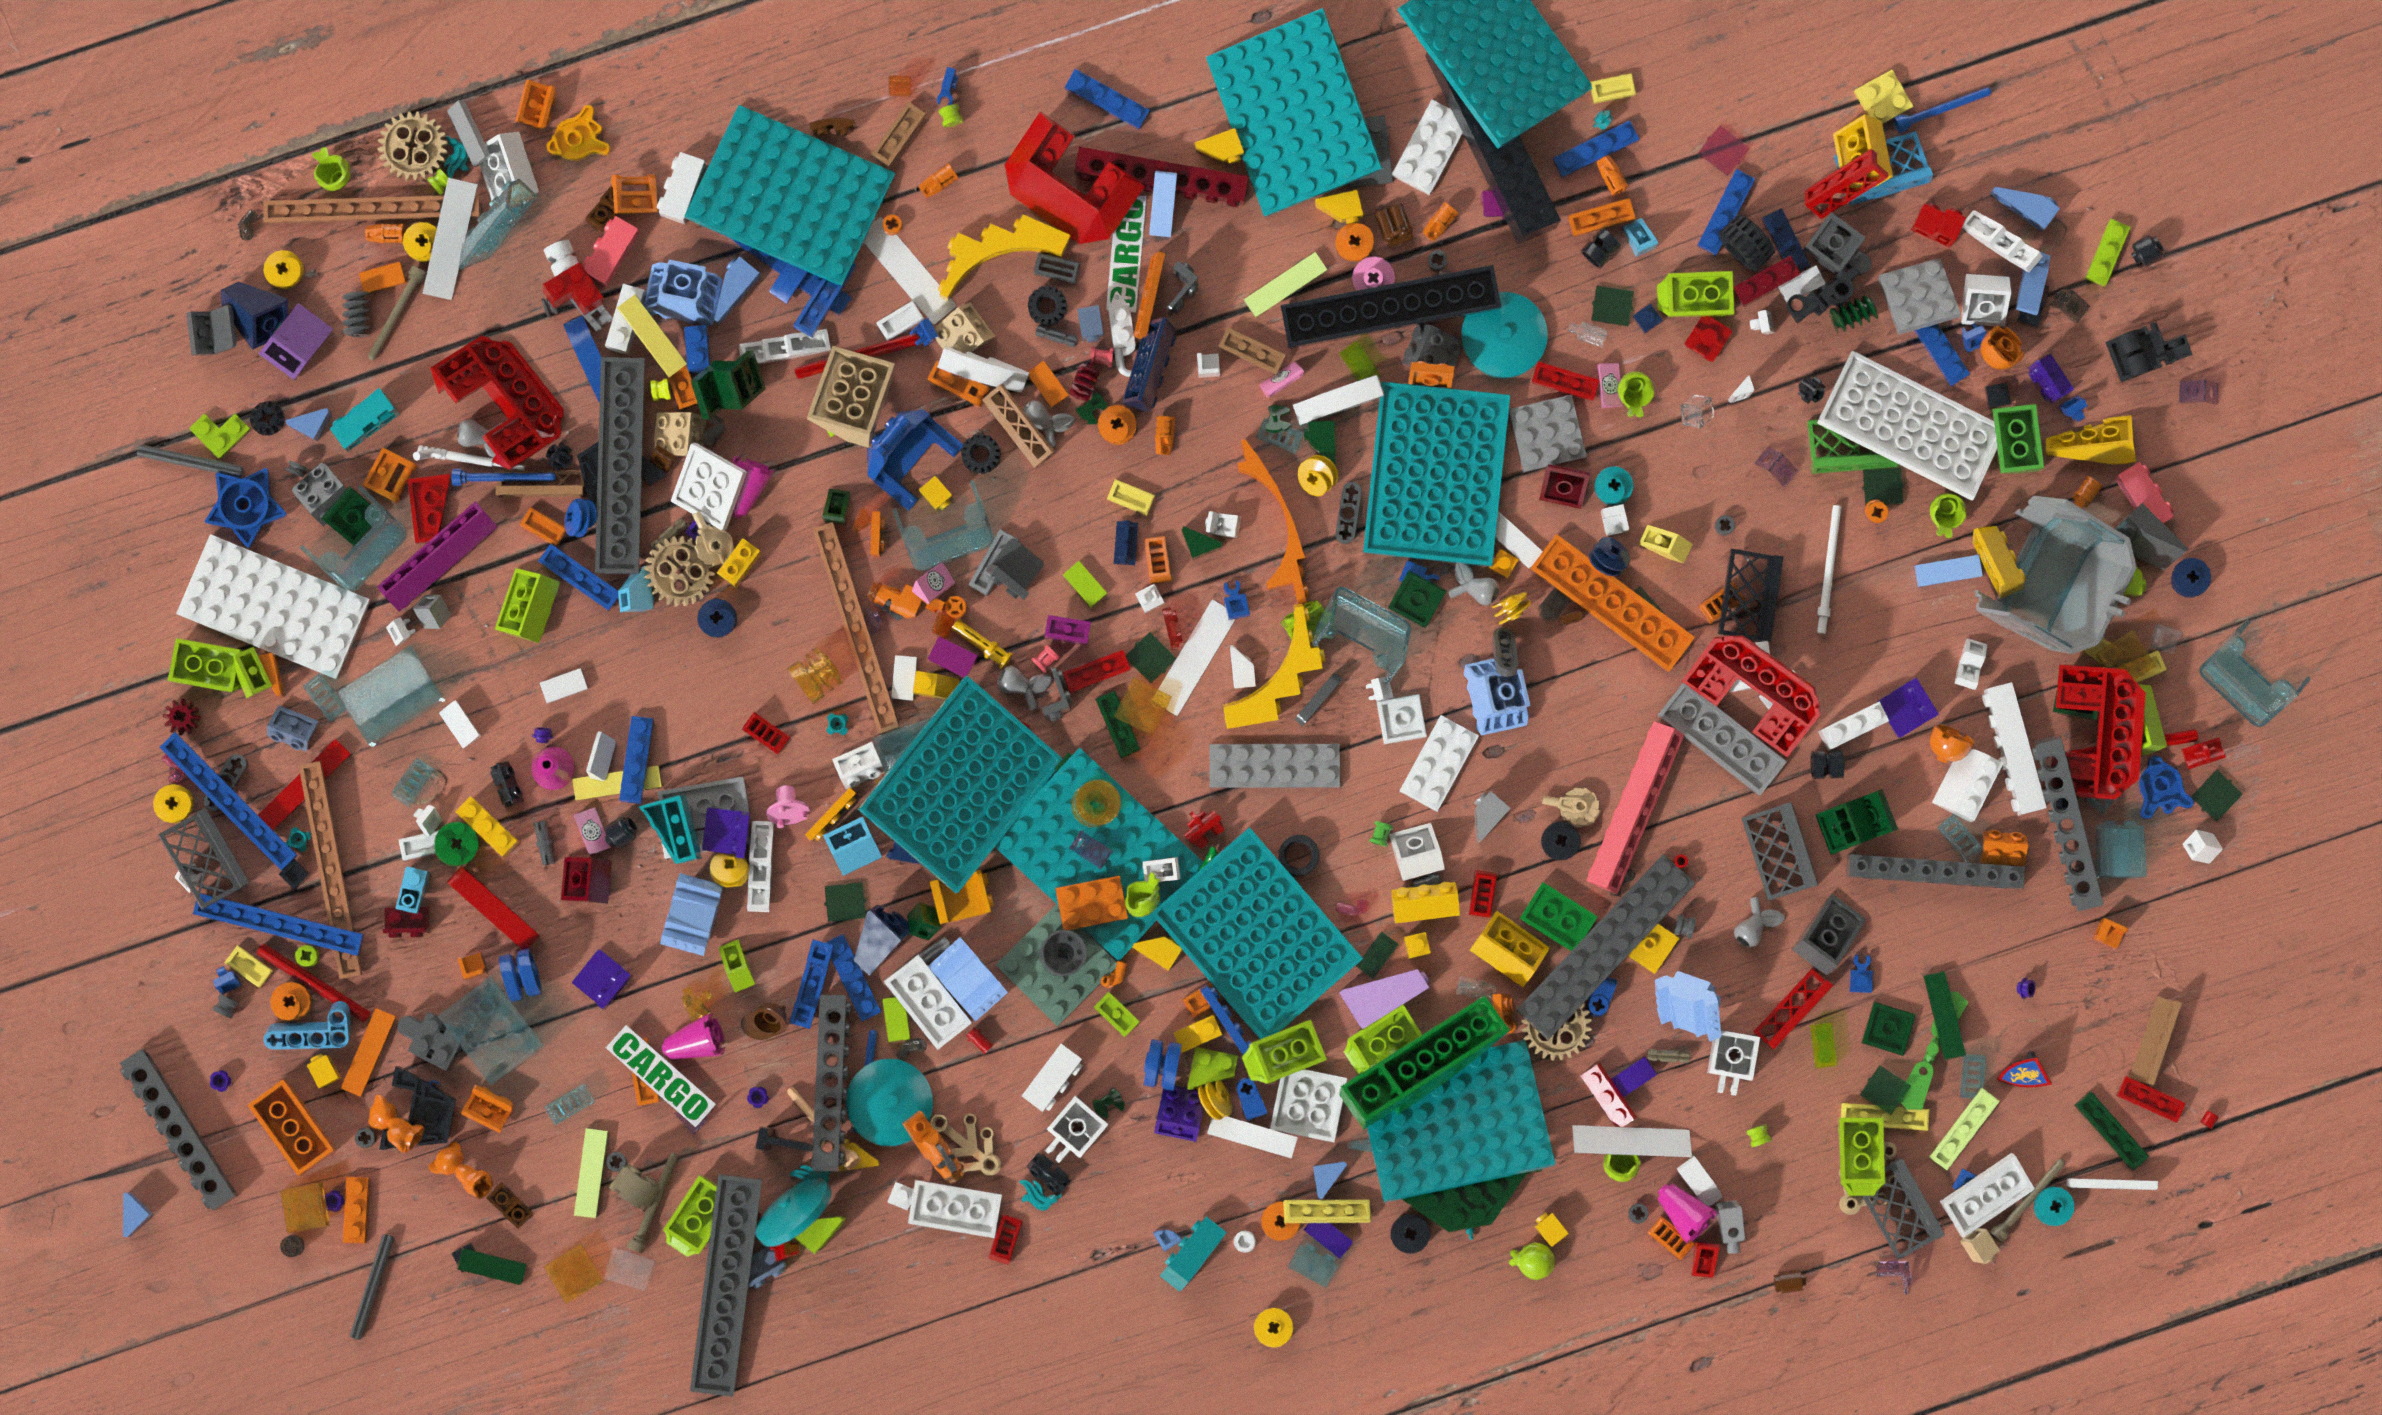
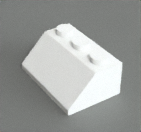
(506, 163)
(1967, 784)

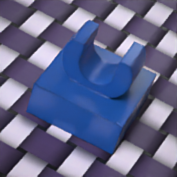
(926, 332)
(1973, 338)
(2074, 407)
(226, 981)

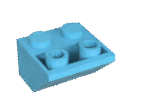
(852, 846)

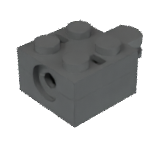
(1838, 248)
(430, 1038)

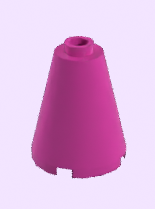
(753, 485)
(559, 773)
(695, 1040)
(1685, 1211)

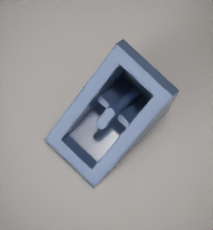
(311, 423)
(1326, 1175)
(134, 1214)

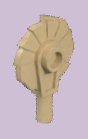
(712, 544)
(1577, 807)

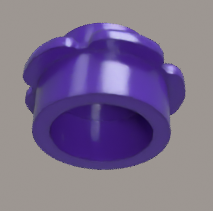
(542, 734)
(2026, 988)
(214, 1082)
(753, 1092)
(335, 1207)

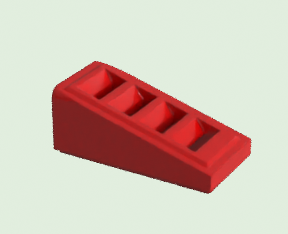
(752, 719)
(1475, 892)
(1005, 1259)

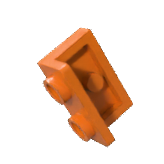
(536, 104)
(2004, 848)
(488, 1108)

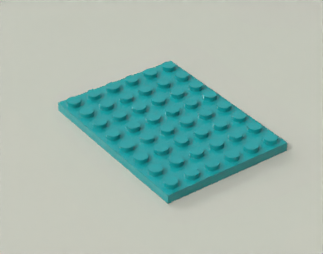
(1498, 60)
(1294, 112)
(790, 195)
(1436, 474)
(960, 784)
(1046, 829)
(1256, 935)
(1466, 1130)

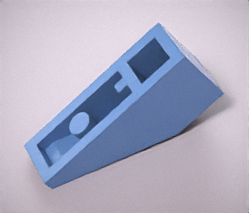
(2031, 207)
(736, 284)
(2032, 286)

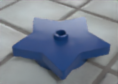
(233, 494)

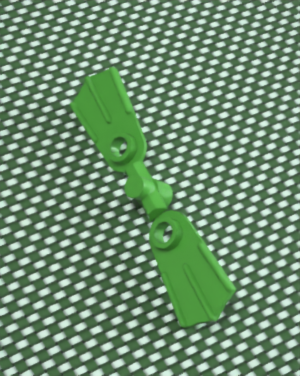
(1920, 1083)

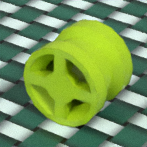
(950, 115)
(439, 181)
(310, 958)
(1759, 1135)

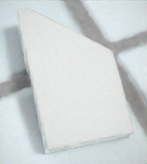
(1242, 669)

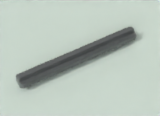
(190, 461)
(372, 1286)

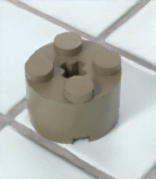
(634, 1187)

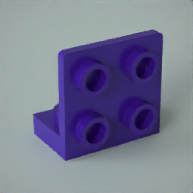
(2050, 379)
(1908, 708)
(726, 831)
(602, 979)
(1179, 1114)

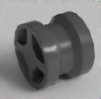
(1684, 926)
(225, 1006)

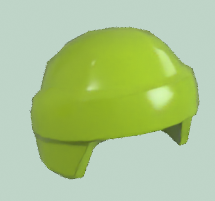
(332, 171)
(1635, 392)
(1947, 513)
(1143, 897)
(1621, 1167)
(1534, 1260)

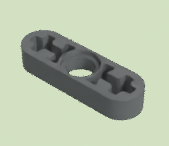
(1356, 498)
(1318, 699)
(228, 765)

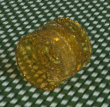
(815, 675)
(1105, 795)

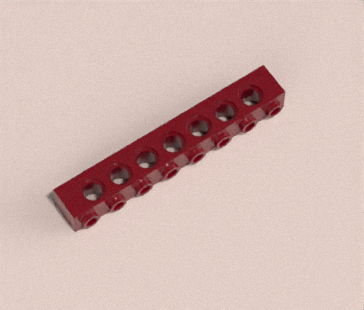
(1238, 183)

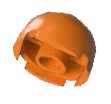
(2001, 348)
(1949, 744)

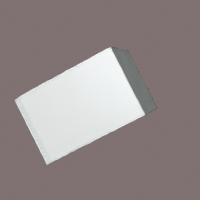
(1163, 869)

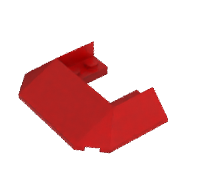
(1037, 187)
(515, 388)
(1793, 698)
(2119, 729)

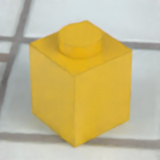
(936, 494)
(1417, 945)
(323, 1070)
(1550, 1228)

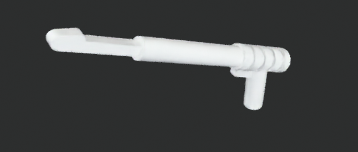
(431, 452)

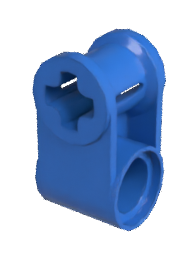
(1603, 995)
(1251, 1102)

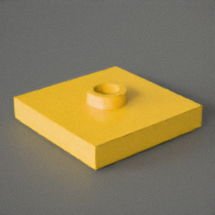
(1654, 948)

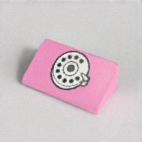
(1282, 379)
(1609, 379)
(933, 583)
(592, 831)

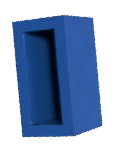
(697, 348)

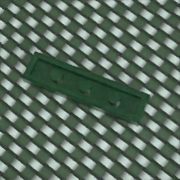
(1944, 1016)
(2111, 1130)

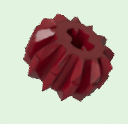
(1084, 382)
(173, 716)

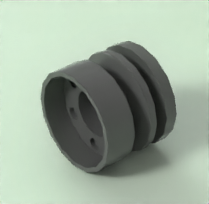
(1074, 958)

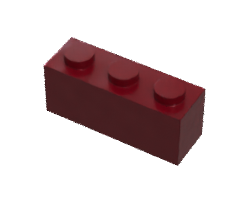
(1767, 281)

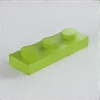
(2107, 252)

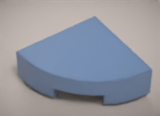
(1167, 1238)

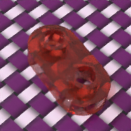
(1170, 618)

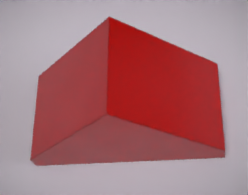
(1704, 1259)

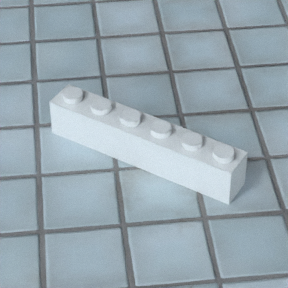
(2014, 748)

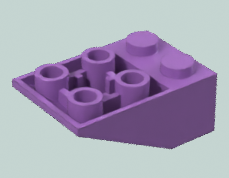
(295, 341)

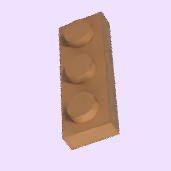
(898, 134)
(1252, 351)

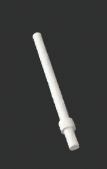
(1824, 610)

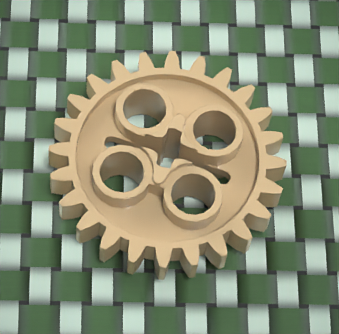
(431, 148)
(665, 583)
(1576, 1028)

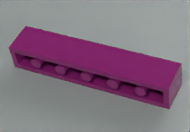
(437, 556)

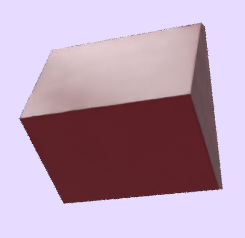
(1564, 486)

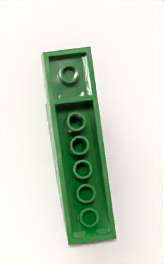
(1423, 1063)

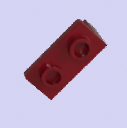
(403, 922)

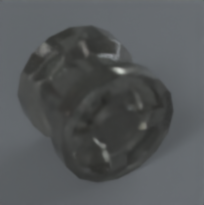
(287, 1246)

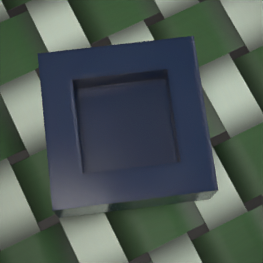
(1647, 318)

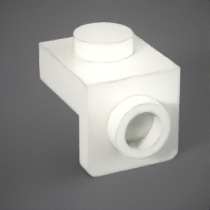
(1223, 524)

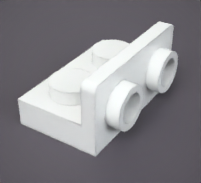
(858, 766)

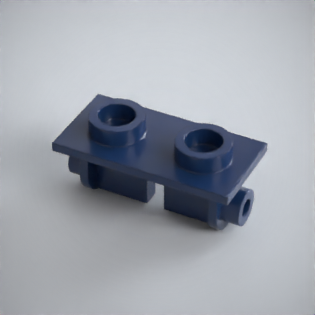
(1125, 542)

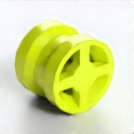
(660, 389)

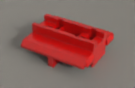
(1708, 338)

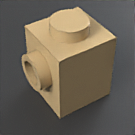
(1980, 1246)

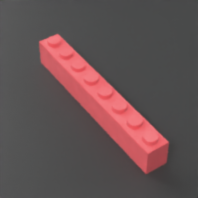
(1635, 807)

